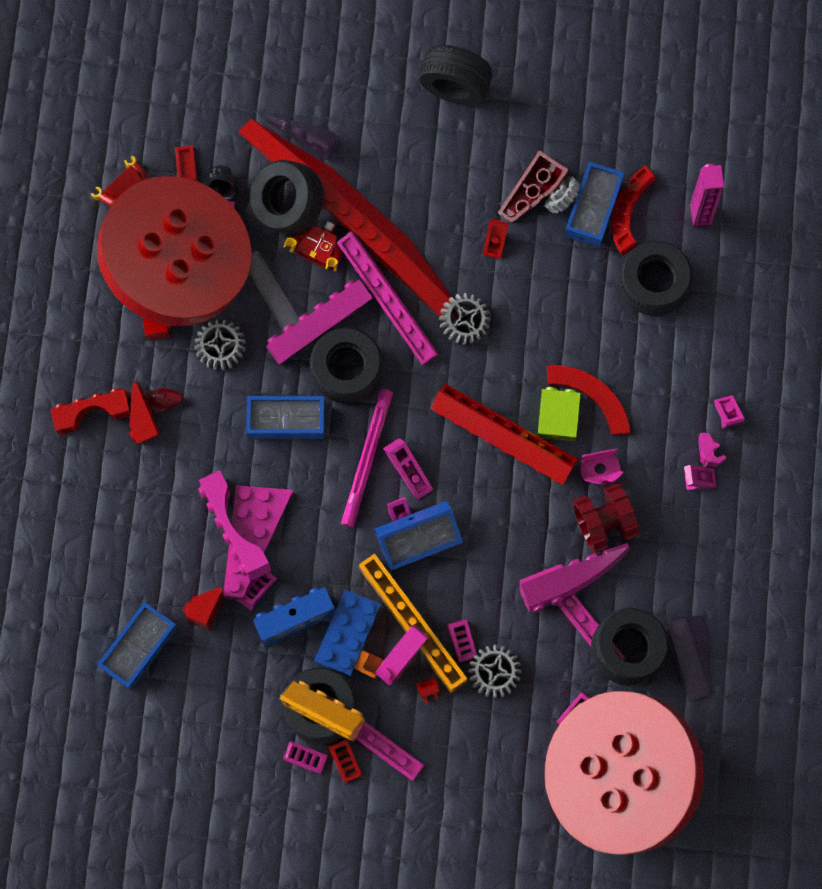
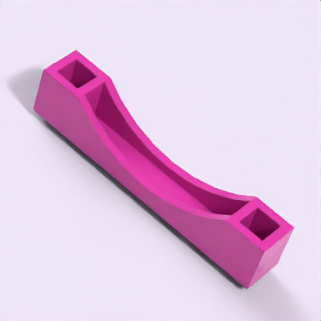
(250, 556)

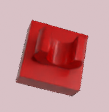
(427, 688)

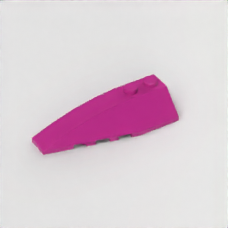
(560, 582)

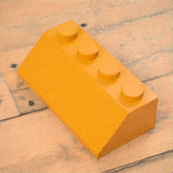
(322, 710)

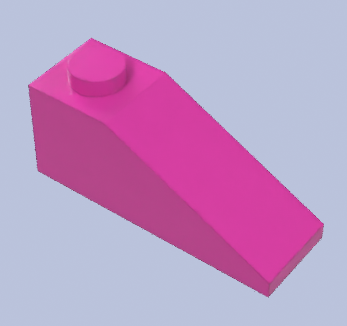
(408, 468)
(401, 655)

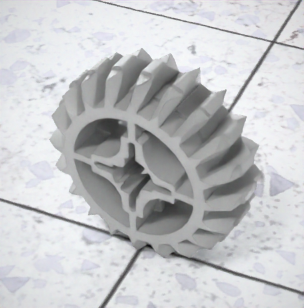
(469, 324)
(226, 343)
(503, 673)

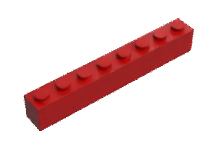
(504, 434)

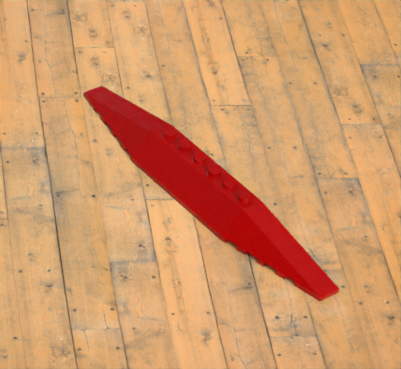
(358, 215)

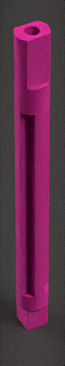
(367, 457)

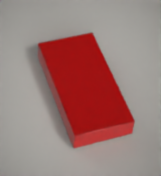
(186, 162)

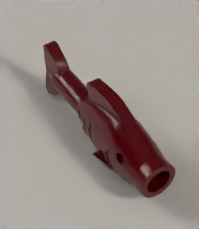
(161, 399)

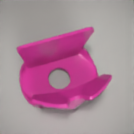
(608, 459)

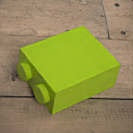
(558, 414)

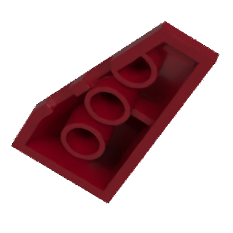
(535, 184)

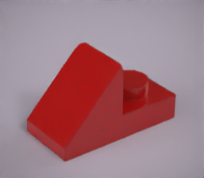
(495, 238)

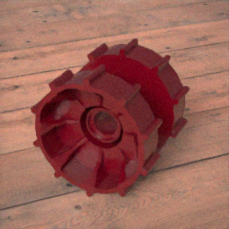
(614, 514)

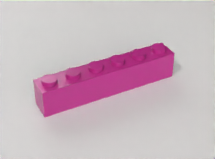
(706, 195)
(319, 321)

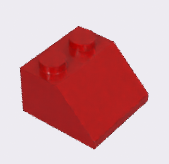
(204, 608)

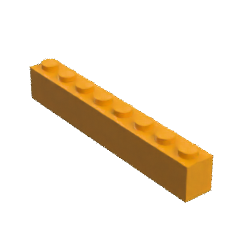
(407, 616)

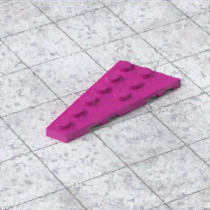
(255, 520)

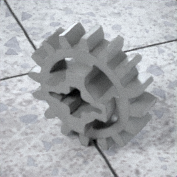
(563, 195)

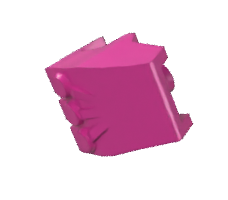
(707, 447)

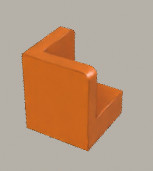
(368, 663)

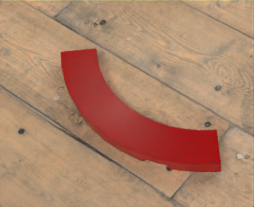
(624, 207)
(596, 391)

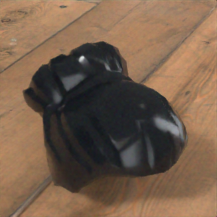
(223, 182)

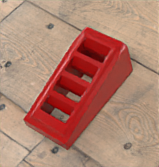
(344, 742)

